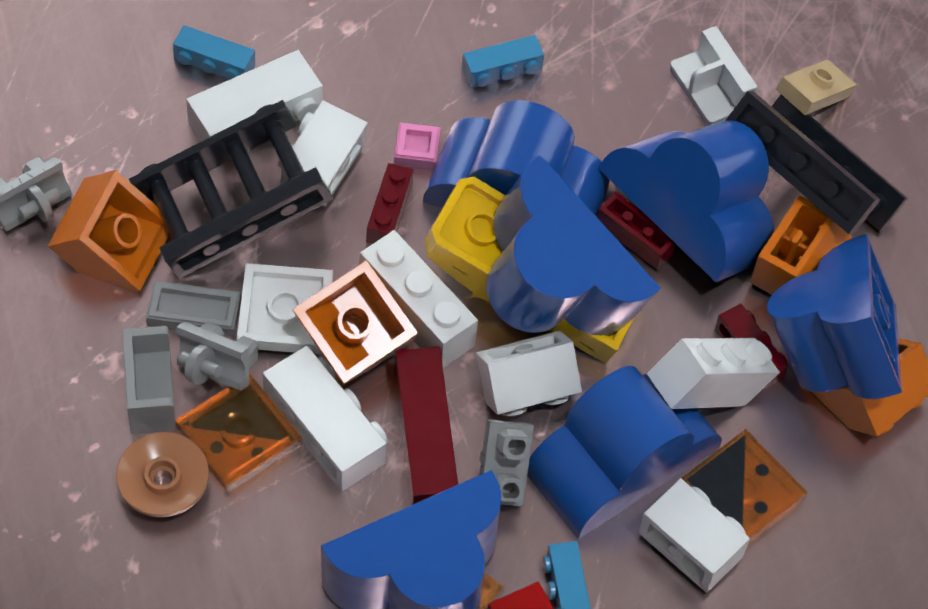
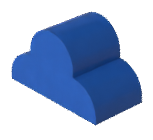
(505, 145)
(701, 192)
(561, 261)
(841, 324)
(616, 450)
(419, 555)

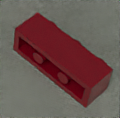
(390, 202)
(636, 230)
(742, 324)

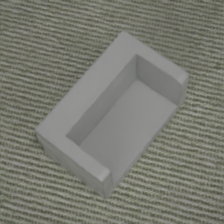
(149, 379)

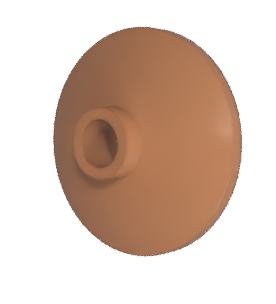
(162, 456)

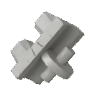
(32, 192)
(211, 355)
(507, 455)

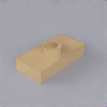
(816, 87)

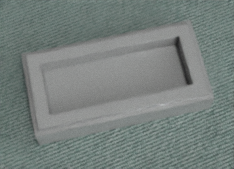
(176, 303)

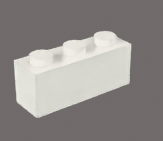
(240, 97)
(423, 298)
(713, 372)
(326, 417)

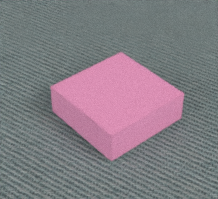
(417, 146)

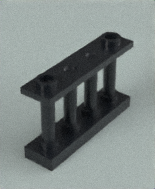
(819, 164)
(248, 222)

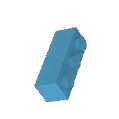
(212, 53)
(502, 61)
(566, 576)

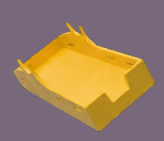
(466, 249)

